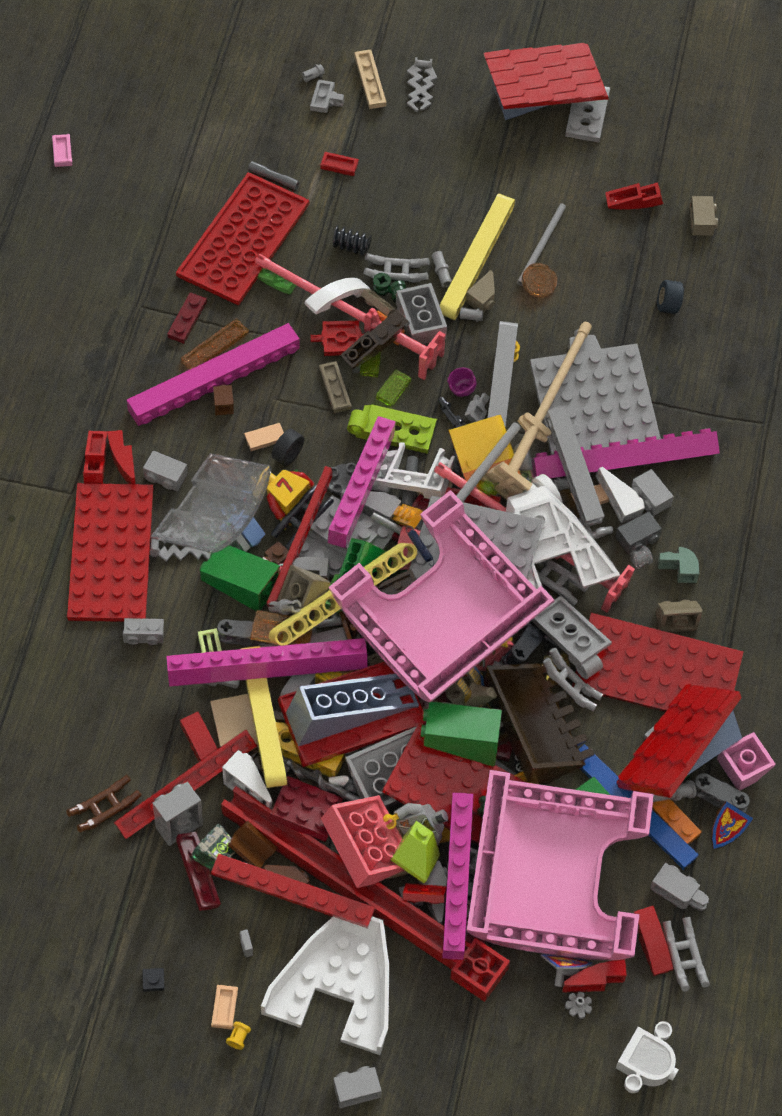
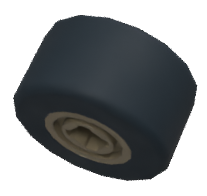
(670, 296)

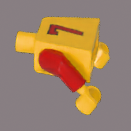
(286, 491)

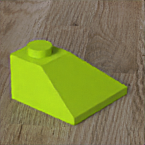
(417, 852)

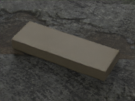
(335, 387)

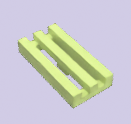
(207, 633)

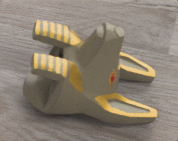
(470, 692)

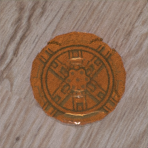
(539, 280)

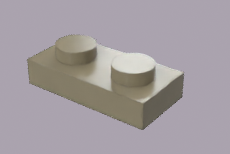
(374, 299)

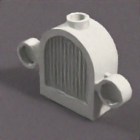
(648, 1058)

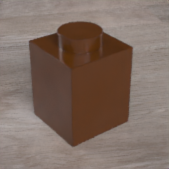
(223, 400)

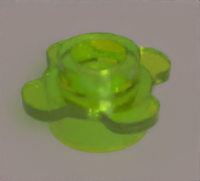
(487, 487)

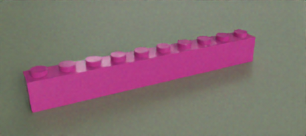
(215, 372)
(634, 453)
(267, 662)

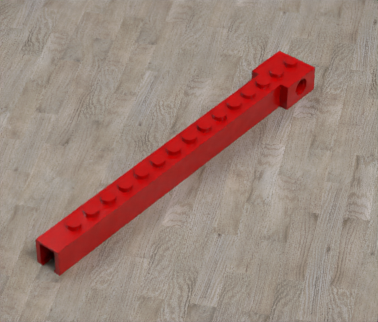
(481, 965)

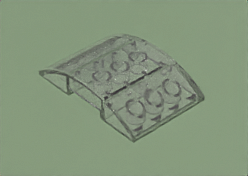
(217, 506)

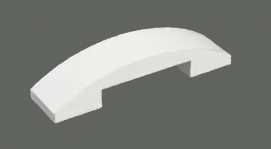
(322, 299)

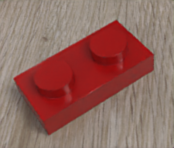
(424, 893)

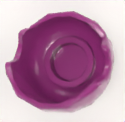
(462, 382)

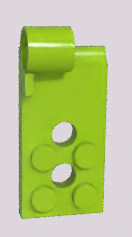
(362, 423)

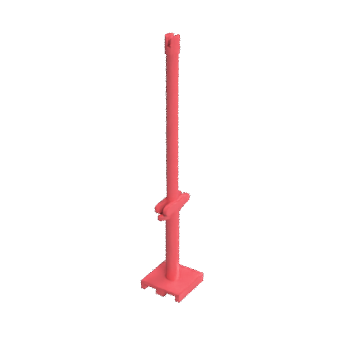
(371, 320)
(614, 587)

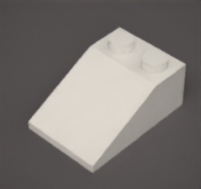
(243, 773)

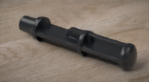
(445, 408)

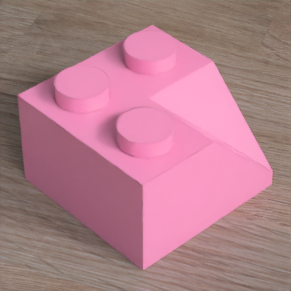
(746, 761)

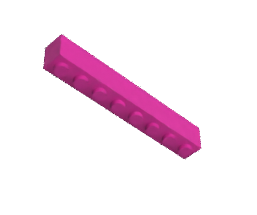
(361, 482)
(458, 876)

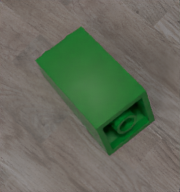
(241, 576)
(462, 731)

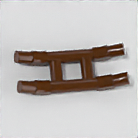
(109, 794)

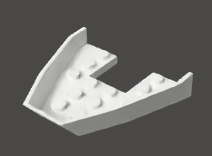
(562, 535)
(344, 964)

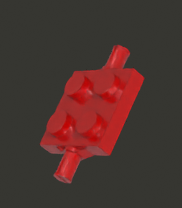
(338, 336)

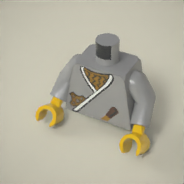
(424, 814)

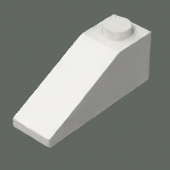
(621, 497)

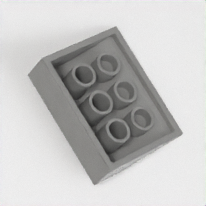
(374, 765)

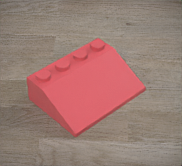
(363, 839)

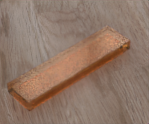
(215, 344)

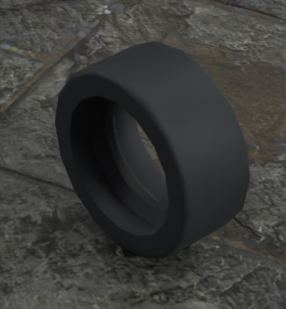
(287, 447)

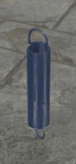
(420, 545)

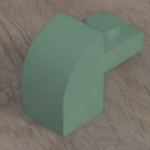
(685, 563)

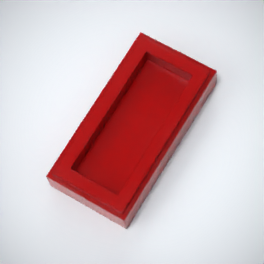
(339, 163)

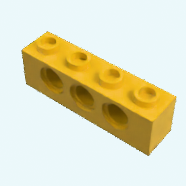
(329, 767)

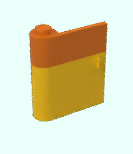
(476, 441)

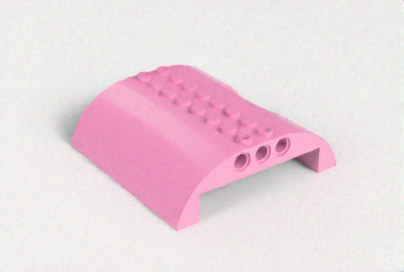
(449, 613)
(544, 867)

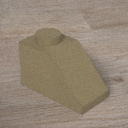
(482, 293)

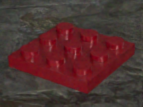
(302, 807)

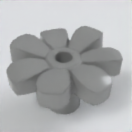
(578, 1005)

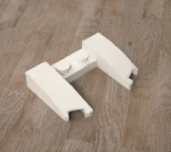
(428, 484)

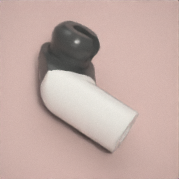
(344, 781)

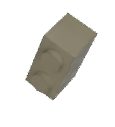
(703, 215)

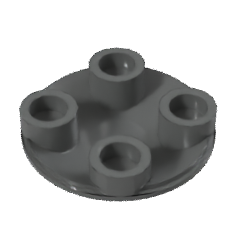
(341, 477)

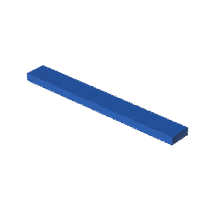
(659, 831)

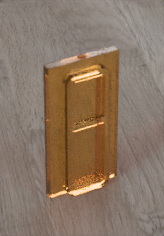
(266, 621)

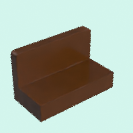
(252, 845)

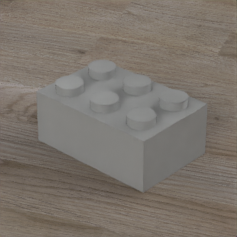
(422, 311)
(177, 812)

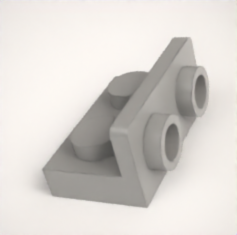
(143, 631)

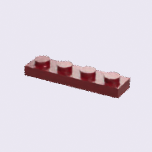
(198, 875)

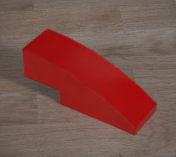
(634, 197)
(121, 455)
(95, 457)
(198, 736)
(653, 941)
(596, 977)

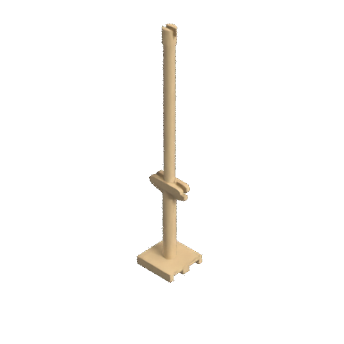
(506, 477)

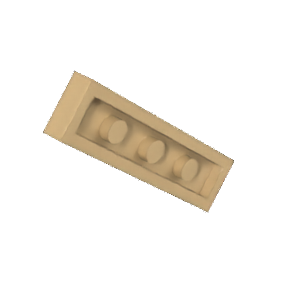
(370, 79)

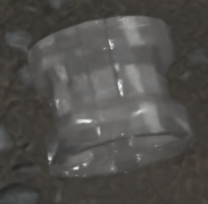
(641, 557)

